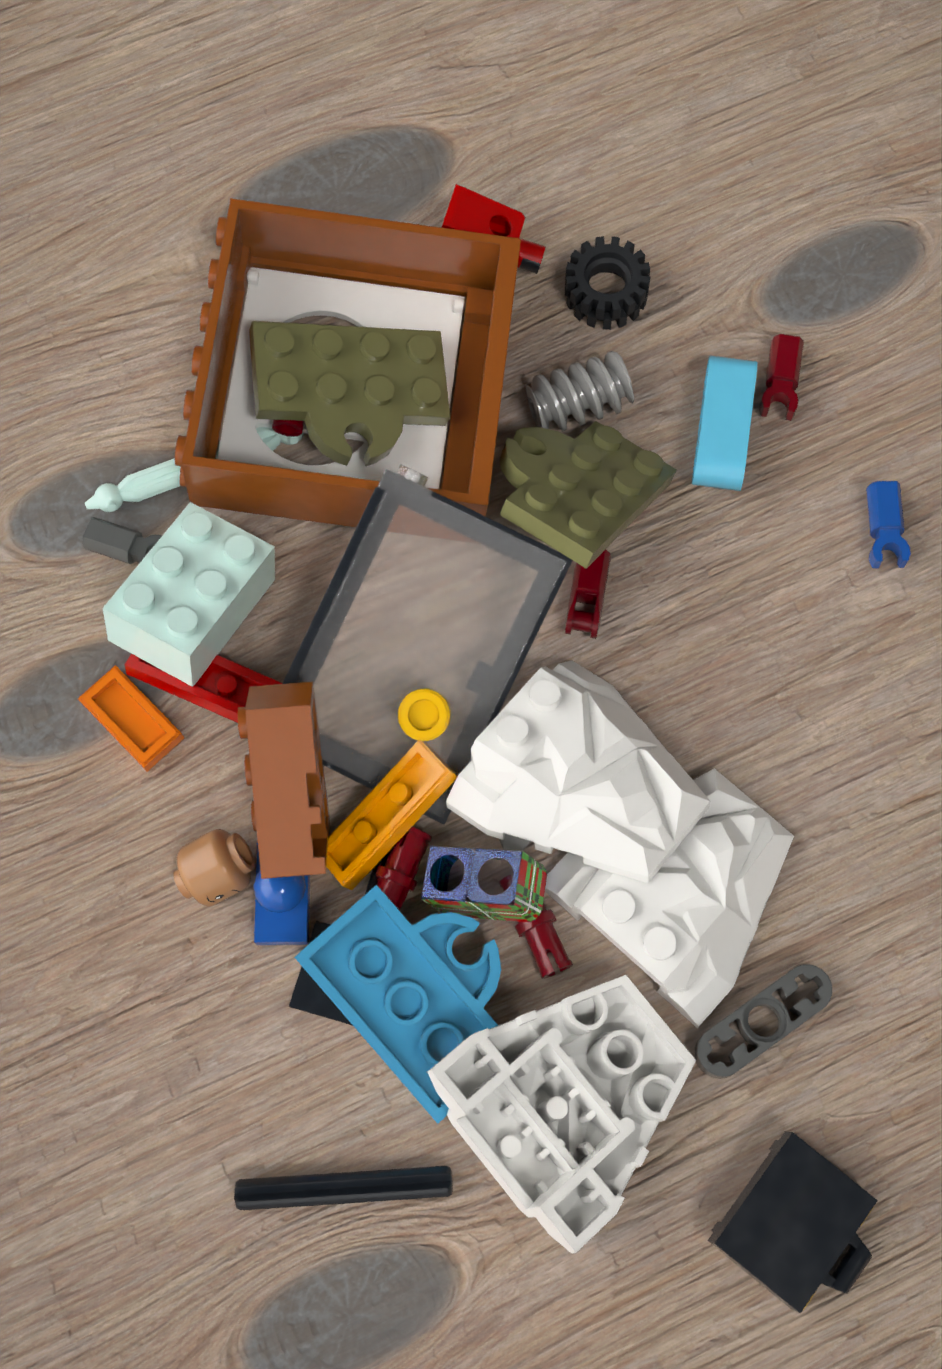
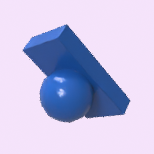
(281, 909)

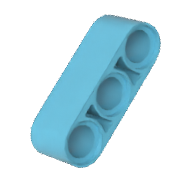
(724, 423)

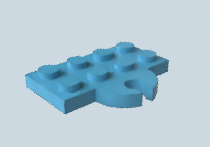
(405, 986)

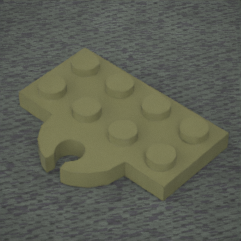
(349, 382)
(579, 489)

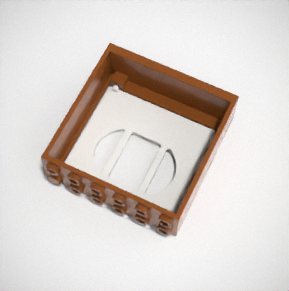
(375, 278)

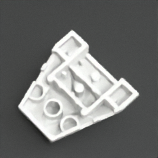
(578, 777)
(697, 910)
(566, 1102)

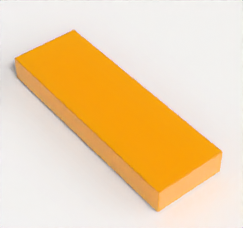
(387, 814)

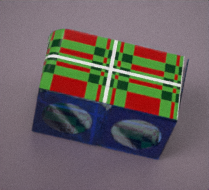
(525, 890)

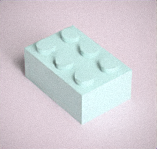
(190, 593)

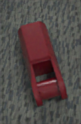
(588, 588)

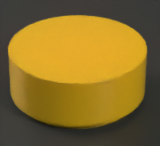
(424, 714)

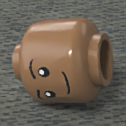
(214, 867)

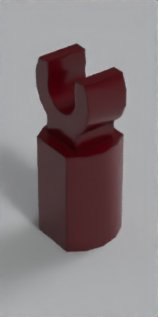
(783, 374)

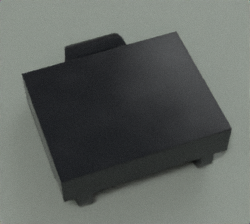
(797, 1224)

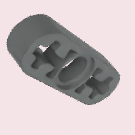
(803, 1010)

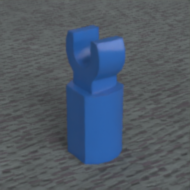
(886, 522)

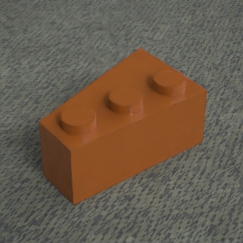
(286, 779)

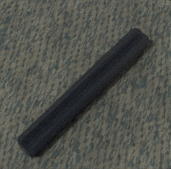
(343, 1188)

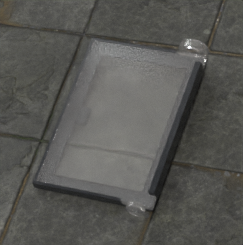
(416, 605)

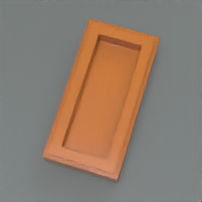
(131, 718)

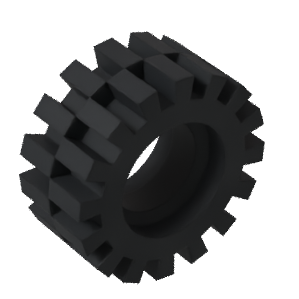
(607, 259)

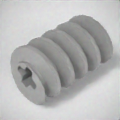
(580, 391)

